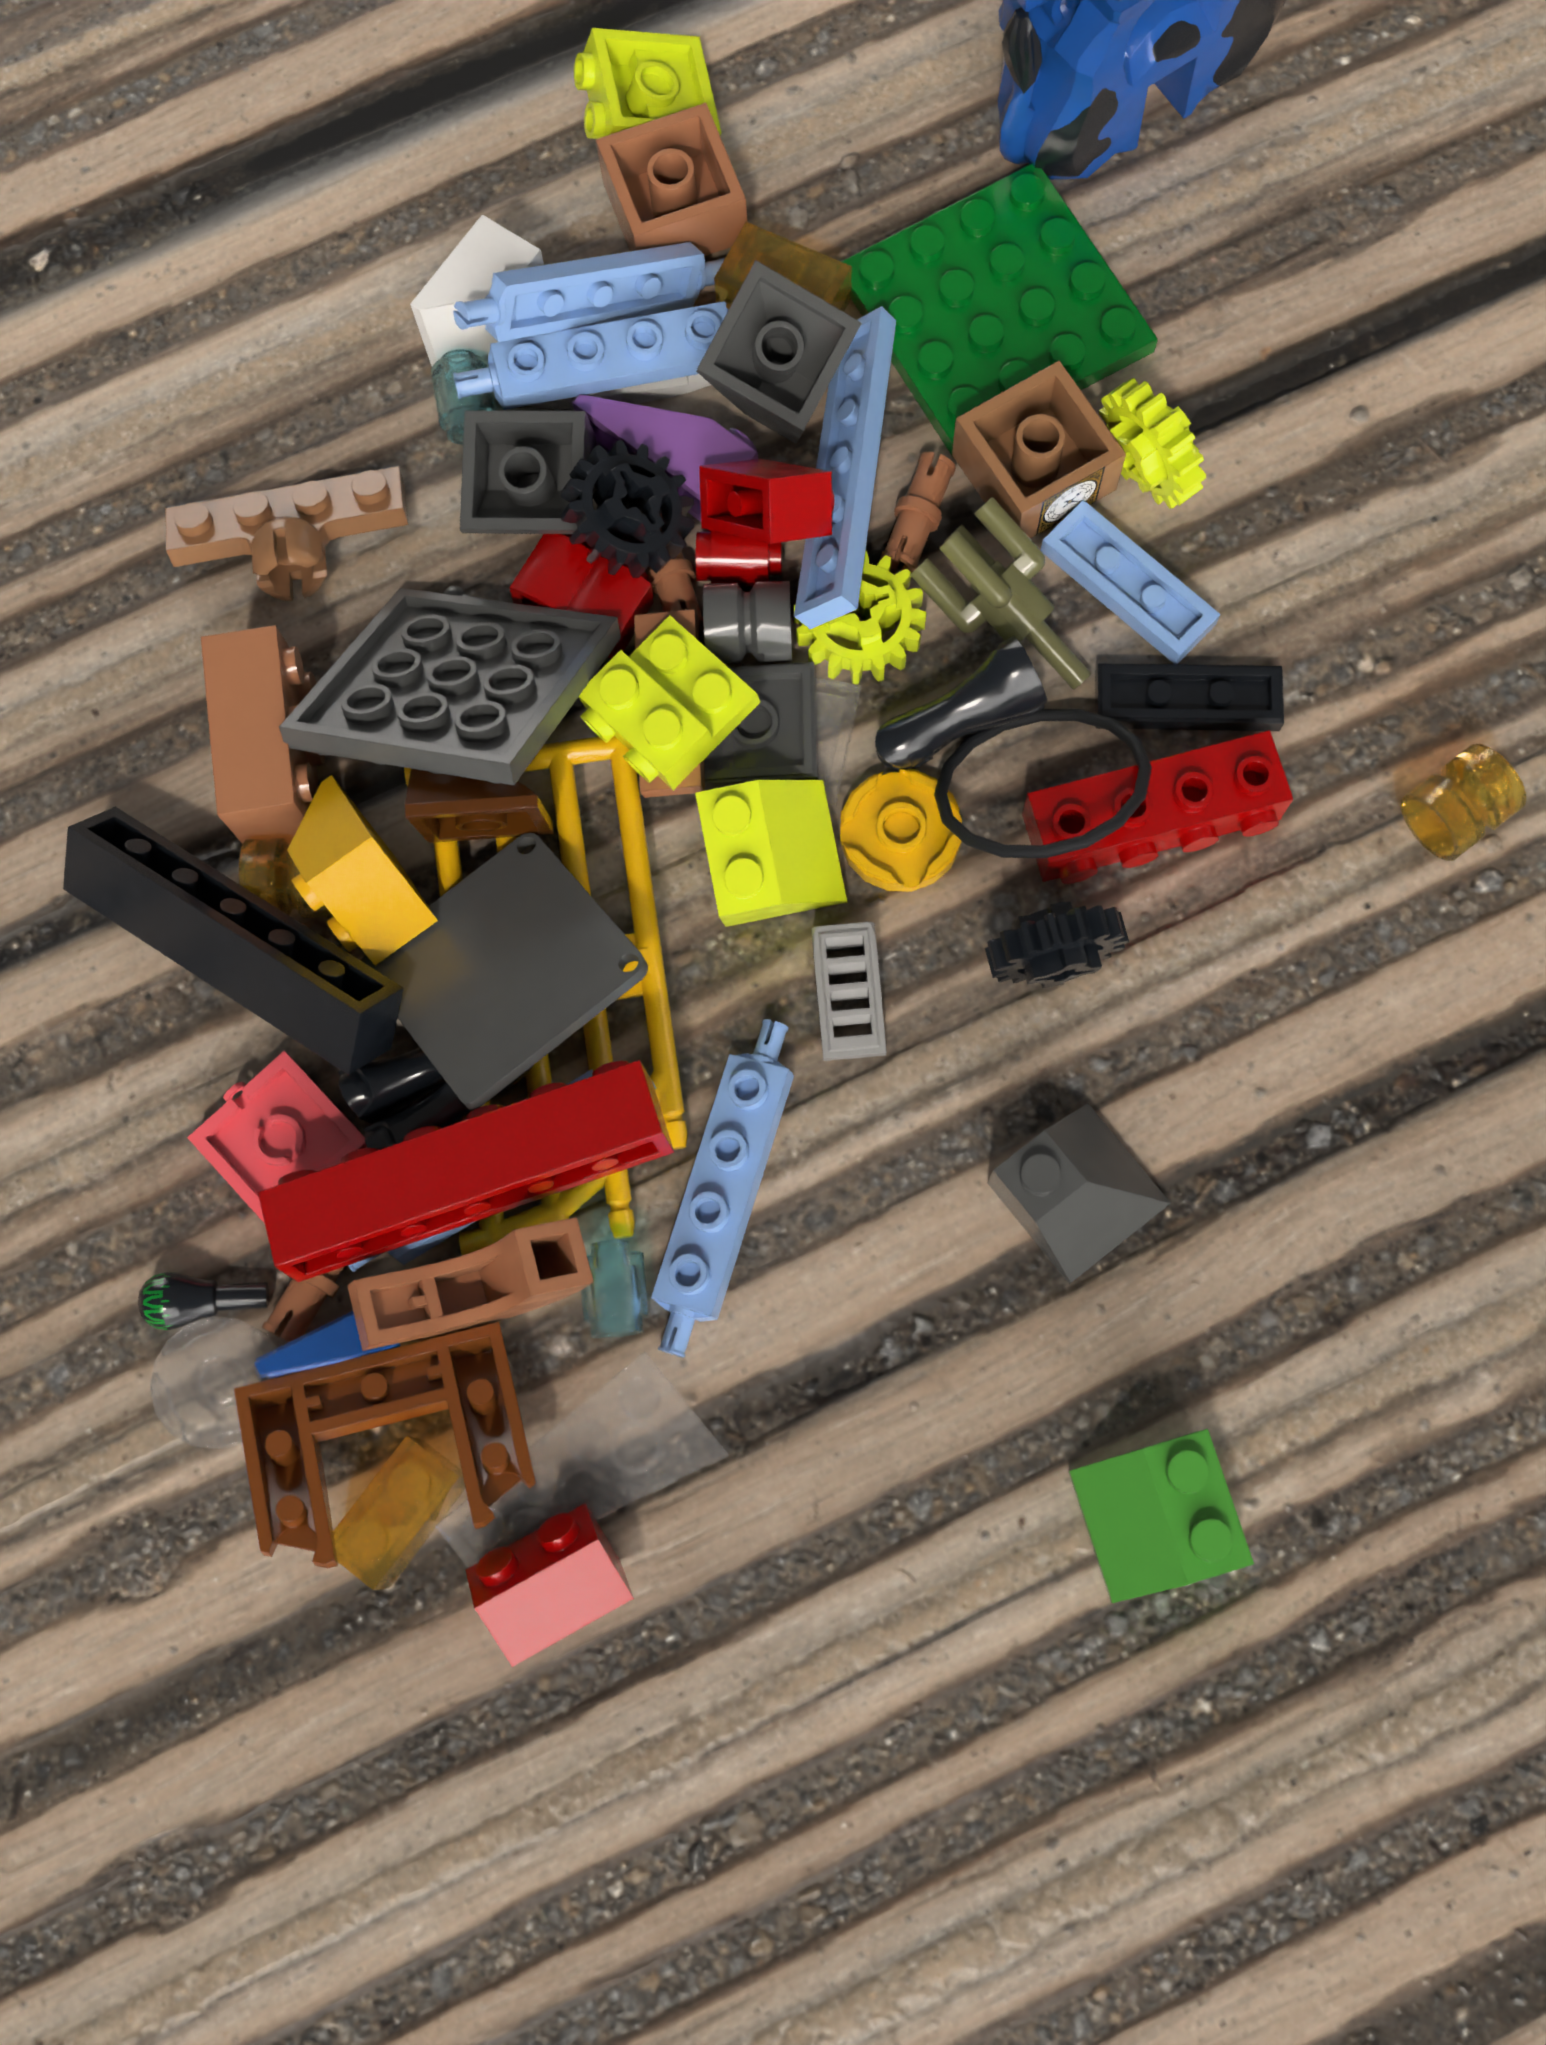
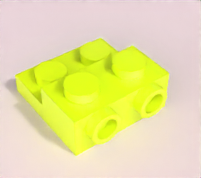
(640, 79)
(666, 703)

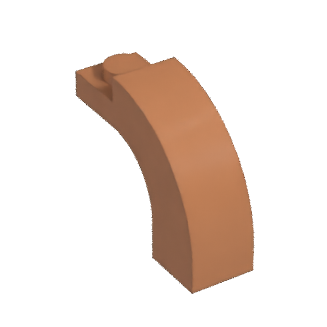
(473, 1290)

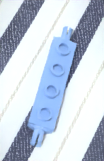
(589, 291)
(595, 357)
(722, 1188)

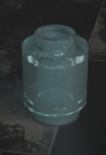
(448, 406)
(619, 1290)

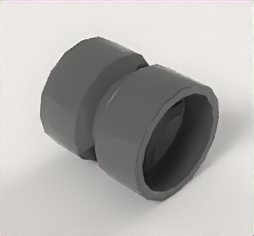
(748, 621)

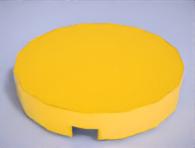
(896, 831)

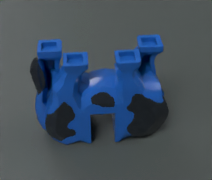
(1084, 68)

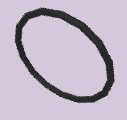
(1059, 847)

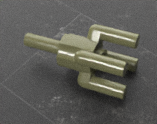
(1004, 594)

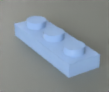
(1129, 582)

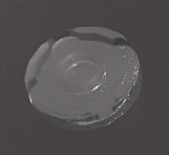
(198, 1376)

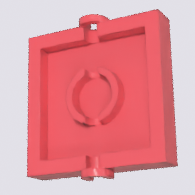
(274, 1129)

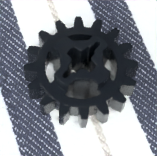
(628, 509)
(1056, 944)

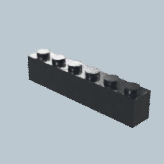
(232, 939)

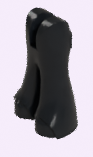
(992, 696)
(391, 1084)

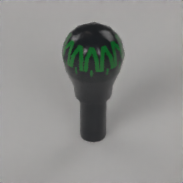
(178, 1299)

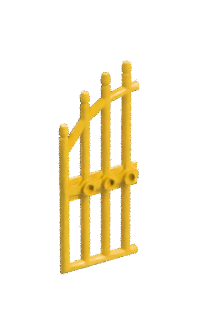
(560, 761)

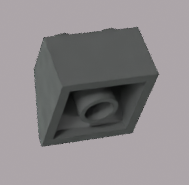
(518, 469)

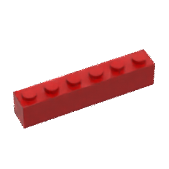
(464, 1170)

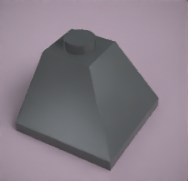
(777, 351)
(1077, 1191)

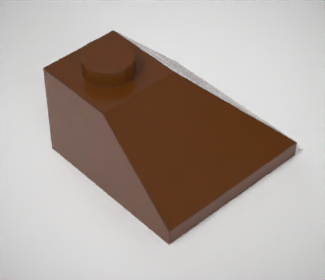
(472, 809)

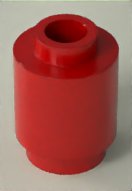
(736, 559)

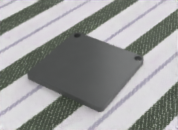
(508, 970)

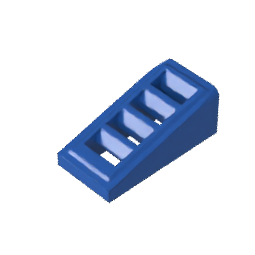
(318, 1348)

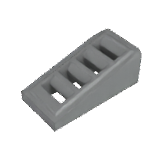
(845, 938)

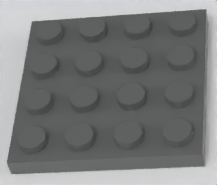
(453, 685)

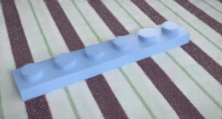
(849, 449)

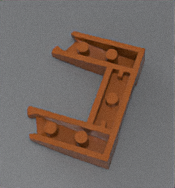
(293, 1413)

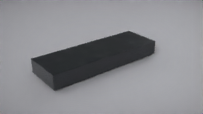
(1191, 696)

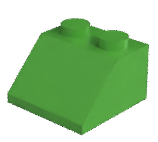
(1161, 1517)

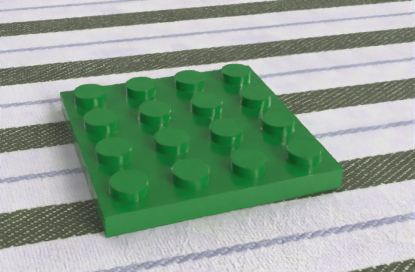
(997, 297)

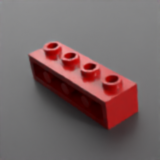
(1186, 805)

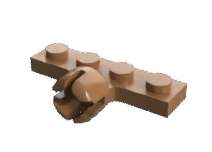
(286, 526)

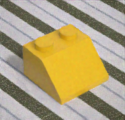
(355, 877)

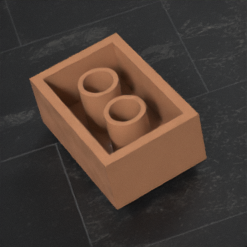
(250, 691)

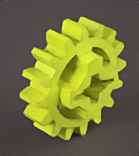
(1155, 443)
(859, 644)

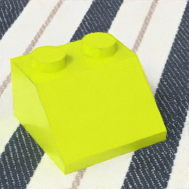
(770, 849)

